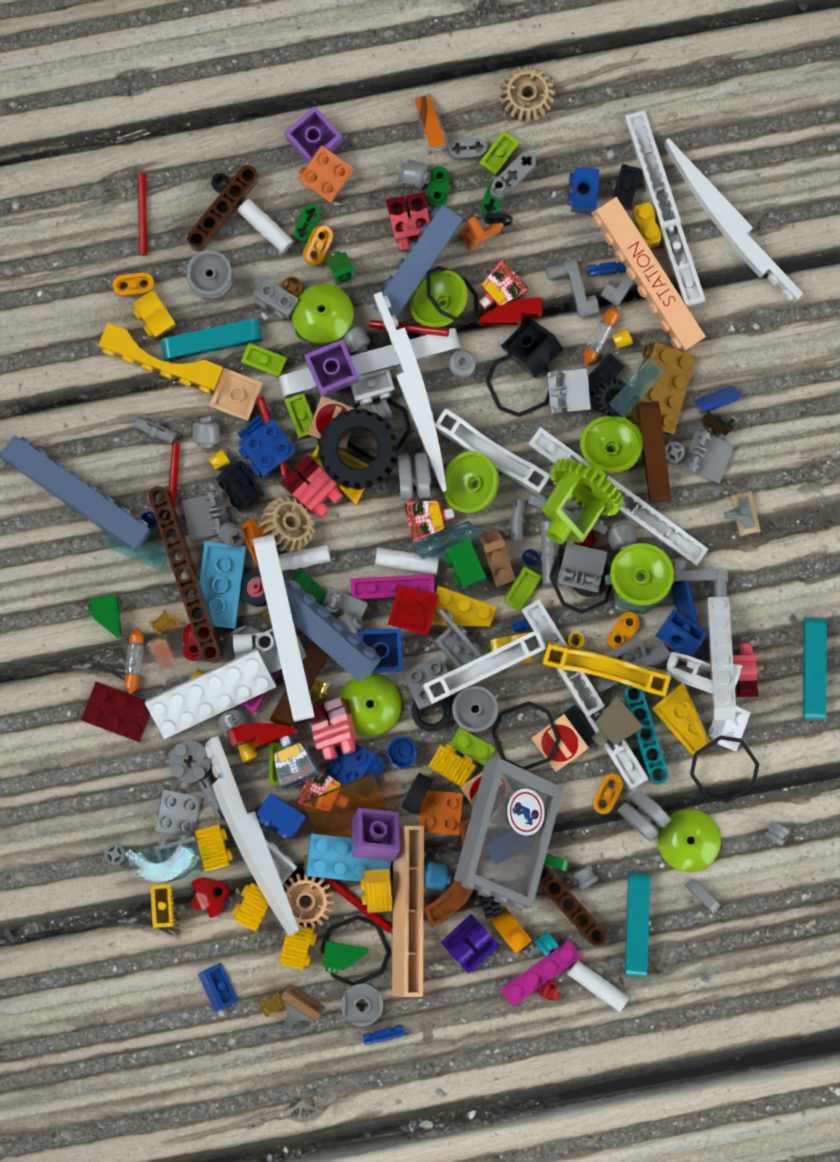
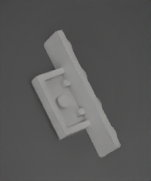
(455, 643)
(633, 652)

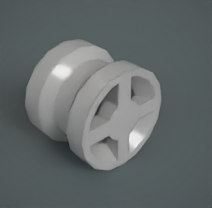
(382, 409)
(676, 450)
(231, 534)
(776, 833)
(113, 852)
(585, 877)

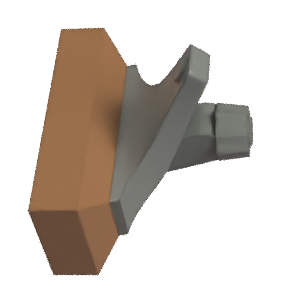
(299, 1007)

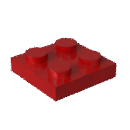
(413, 609)

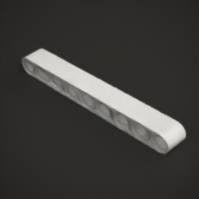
(375, 360)
(283, 627)

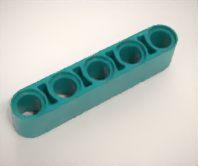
(211, 339)
(814, 668)
(652, 743)
(637, 924)

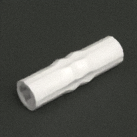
(265, 226)
(304, 557)
(406, 561)
(598, 986)

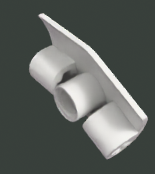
(248, 642)

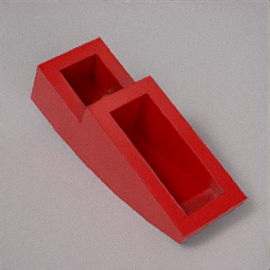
(511, 313)
(258, 733)

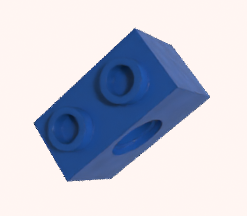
(588, 178)
(681, 634)

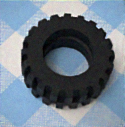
(338, 428)

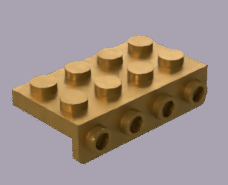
(672, 385)

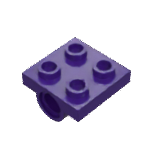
(469, 943)

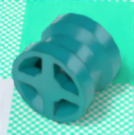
(546, 943)

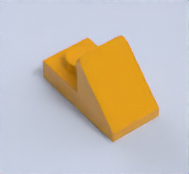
(511, 930)

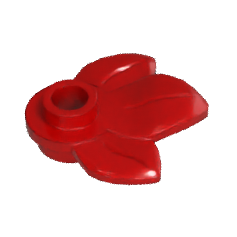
(189, 640)
(206, 897)

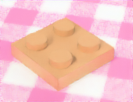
(236, 395)

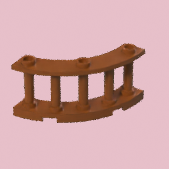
(452, 898)

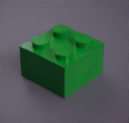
(465, 565)

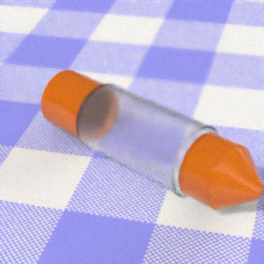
(600, 336)
(134, 660)

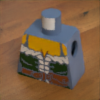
(294, 763)

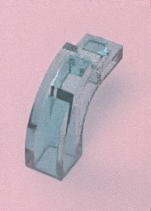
(175, 868)

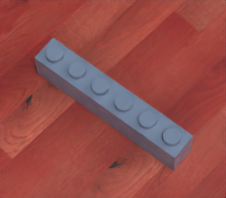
(420, 259)
(330, 633)

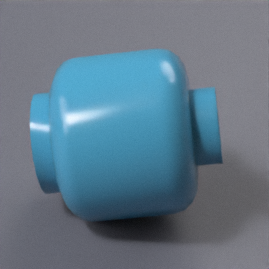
(436, 876)

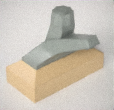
(744, 513)

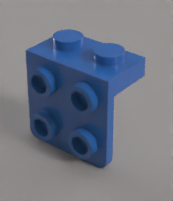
(266, 448)
(355, 765)

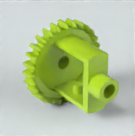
(587, 486)

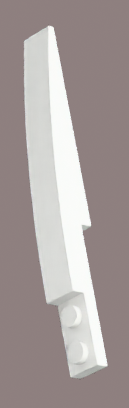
(665, 208)
(731, 223)
(413, 388)
(633, 507)
(586, 698)
(249, 837)

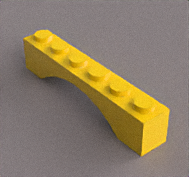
(200, 373)
(605, 666)

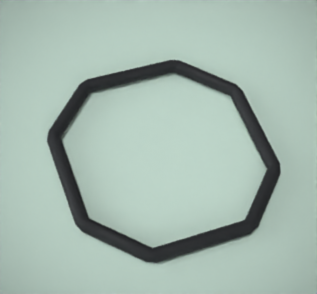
(428, 276)
(496, 399)
(400, 442)
(561, 598)
(528, 703)
(708, 746)
(382, 939)

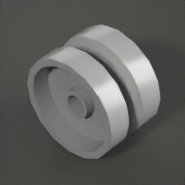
(209, 287)
(414, 475)
(472, 721)
(646, 812)

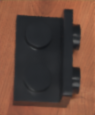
(239, 485)

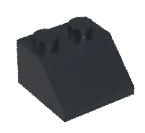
(532, 347)

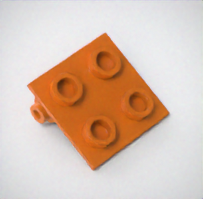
(325, 173)
(441, 812)

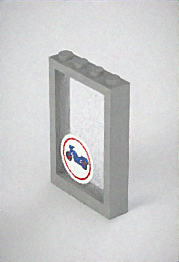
(508, 834)

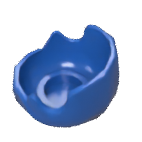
(402, 752)

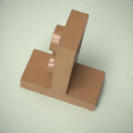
(496, 557)

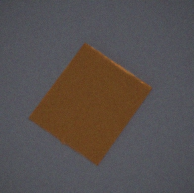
(333, 810)

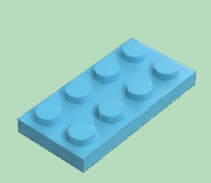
(221, 582)
(333, 859)

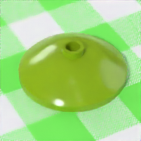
(446, 289)
(327, 325)
(614, 434)
(461, 482)
(645, 561)
(386, 706)
(674, 845)

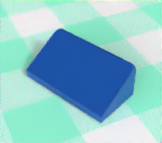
(717, 399)
(684, 601)
(217, 987)

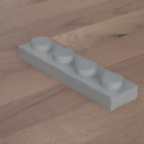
(538, 502)

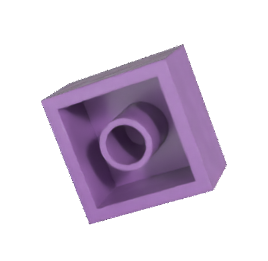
(311, 133)
(331, 368)
(375, 834)

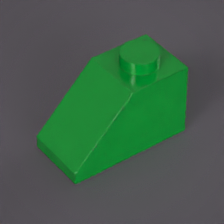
(340, 267)
(106, 612)
(340, 956)

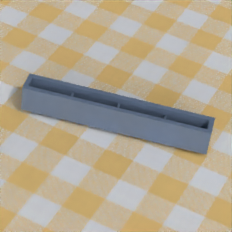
(75, 493)

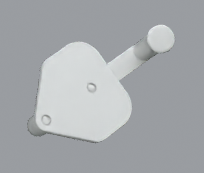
(693, 679)

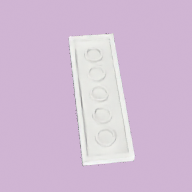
(210, 693)

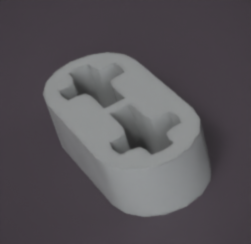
(466, 144)
(702, 895)

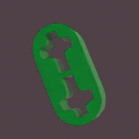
(486, 202)
(303, 221)
(556, 862)

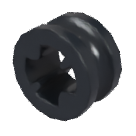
(215, 178)

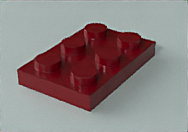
(116, 712)

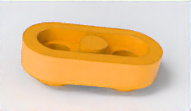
(317, 245)
(134, 284)
(622, 630)
(607, 794)

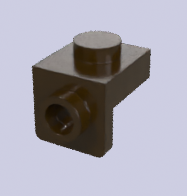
(711, 424)

